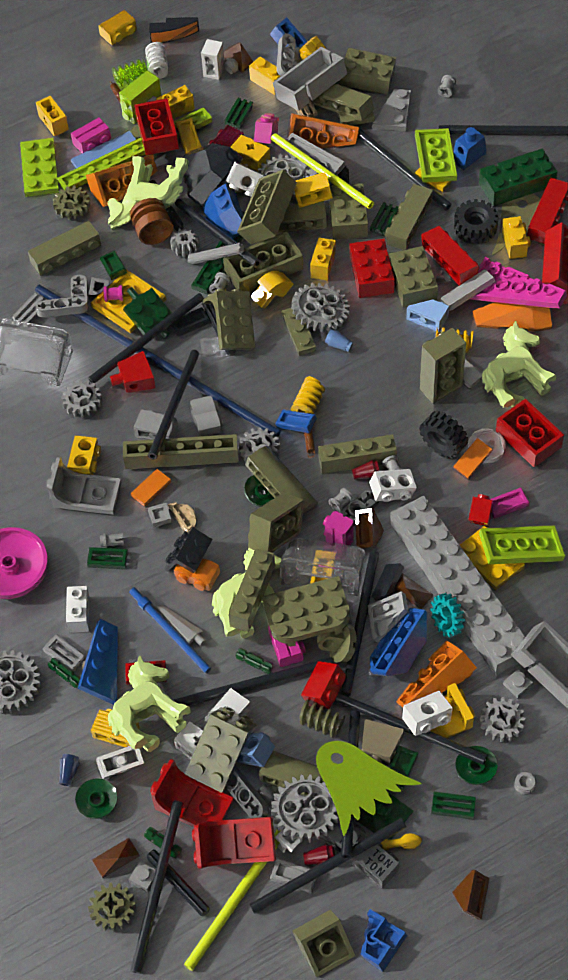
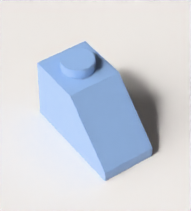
(428, 314)

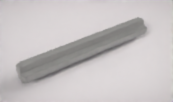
(216, 253)

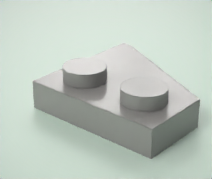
(386, 614)

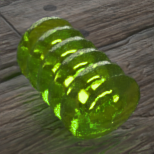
(128, 73)

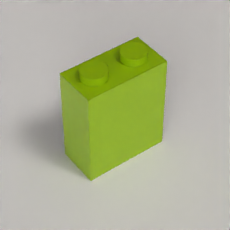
(138, 92)

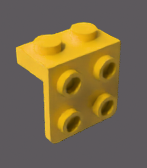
(462, 715)

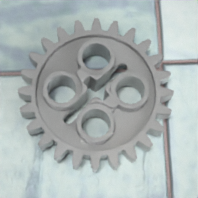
(287, 164)
(320, 307)
(19, 668)
(290, 798)

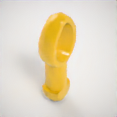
(407, 841)

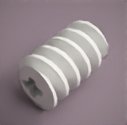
(157, 59)

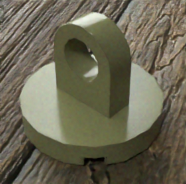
(339, 645)

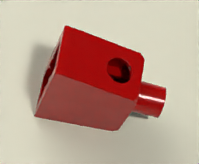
(134, 374)

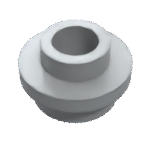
(230, 65)

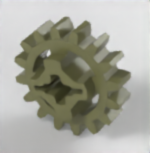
(71, 202)
(121, 906)

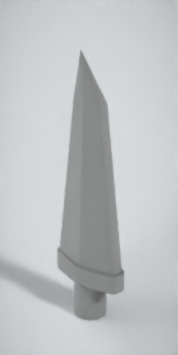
(185, 628)

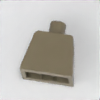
(381, 741)

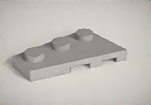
(394, 112)

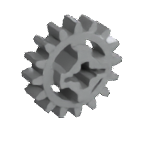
(81, 397)
(257, 440)
(507, 713)

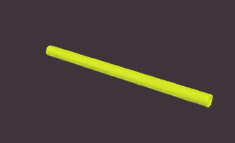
(368, 203)
(226, 912)

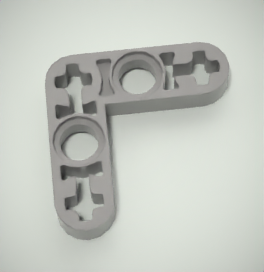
(283, 63)
(73, 305)

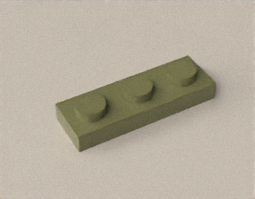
(299, 333)

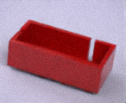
(556, 258)

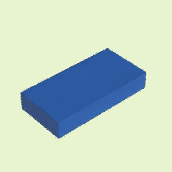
(295, 421)

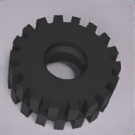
(476, 212)
(443, 434)

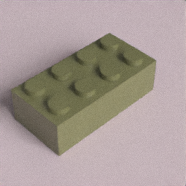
(267, 207)
(275, 255)
(442, 365)

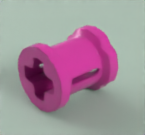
(114, 293)

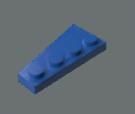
(100, 667)

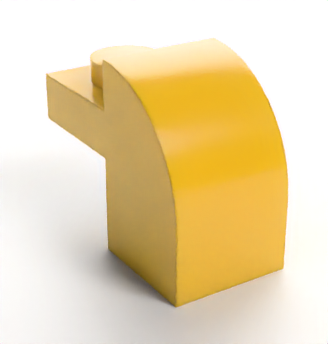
(271, 285)

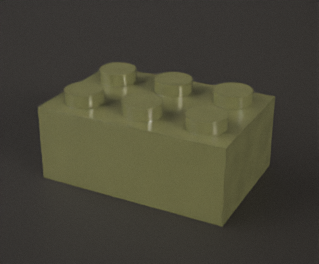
(368, 71)
(347, 214)
(413, 276)
(275, 523)

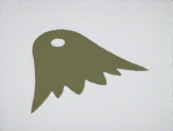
(511, 209)

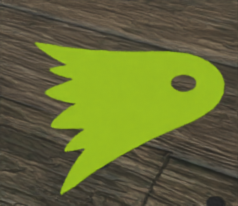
(356, 780)

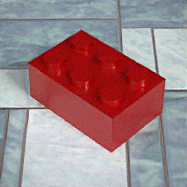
(156, 126)
(371, 268)
(529, 432)

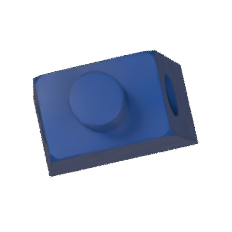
(469, 148)

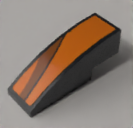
(173, 29)

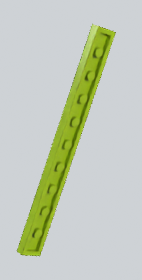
(123, 154)

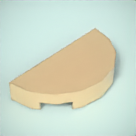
(184, 515)

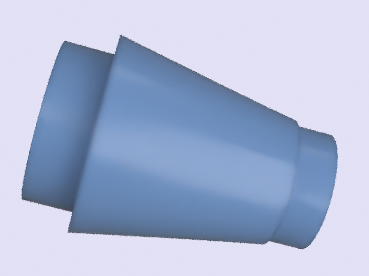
(338, 340)

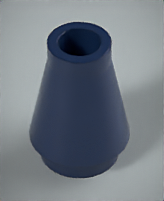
(68, 768)

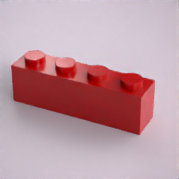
(548, 210)
(449, 255)

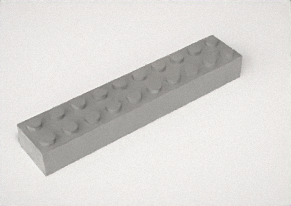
(453, 572)

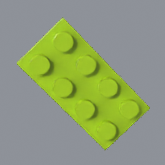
(435, 155)
(39, 167)
(521, 544)

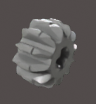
(185, 242)

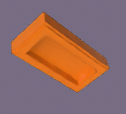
(472, 458)
(150, 487)

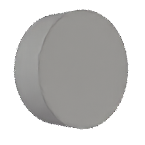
(525, 783)

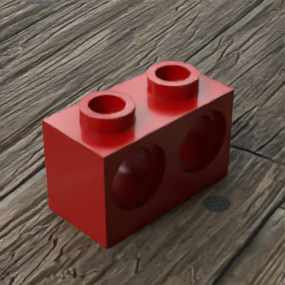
(481, 510)

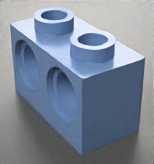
(256, 750)

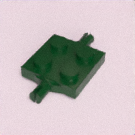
(146, 310)

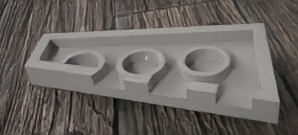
(324, 158)

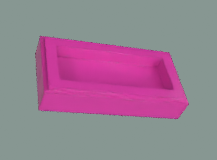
(509, 503)

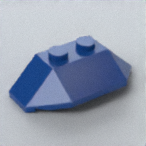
(224, 210)
(400, 645)

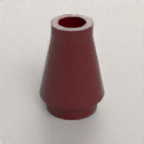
(366, 470)
(319, 854)

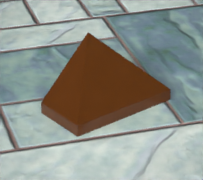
(238, 53)
(367, 528)
(414, 592)
(115, 857)
(472, 893)

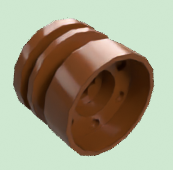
(151, 221)

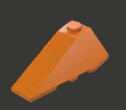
(322, 132)
(114, 180)
(505, 314)
(446, 667)

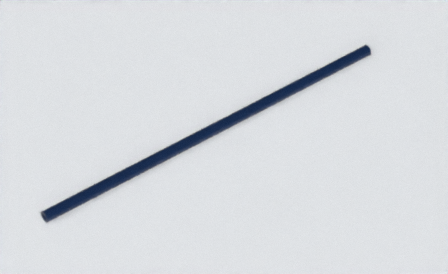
(166, 366)

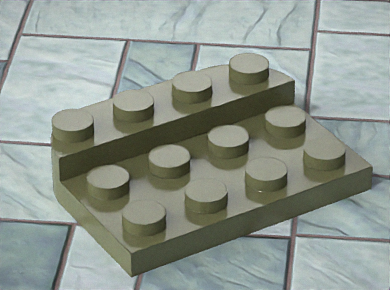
(307, 611)

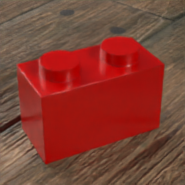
(324, 684)

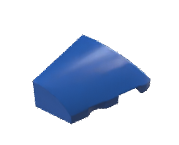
(381, 941)

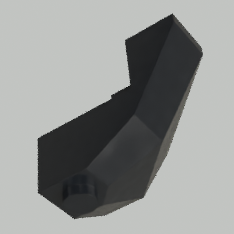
(208, 169)

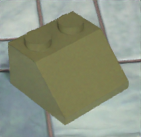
(323, 943)

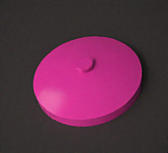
(21, 562)

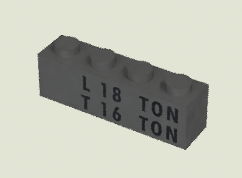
(373, 862)

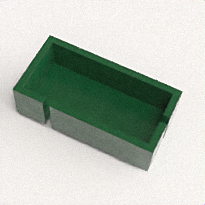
(517, 177)

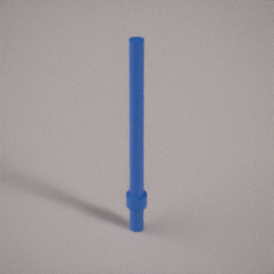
(145, 604)

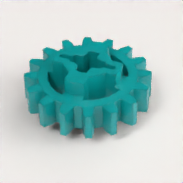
(447, 615)

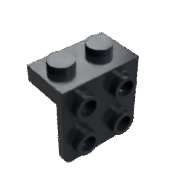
(189, 550)

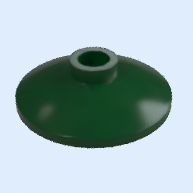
(252, 488)
(465, 767)
(93, 790)

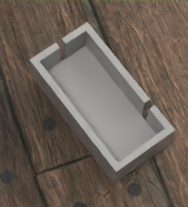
(310, 78)
(547, 659)

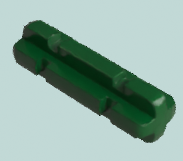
(254, 660)
(64, 672)
(151, 834)

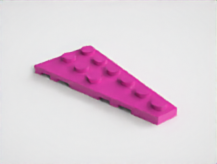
(518, 288)

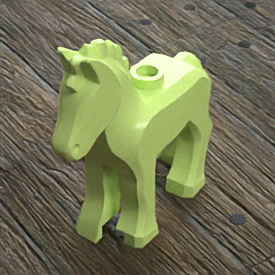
(141, 189)
(514, 365)
(225, 596)
(144, 702)

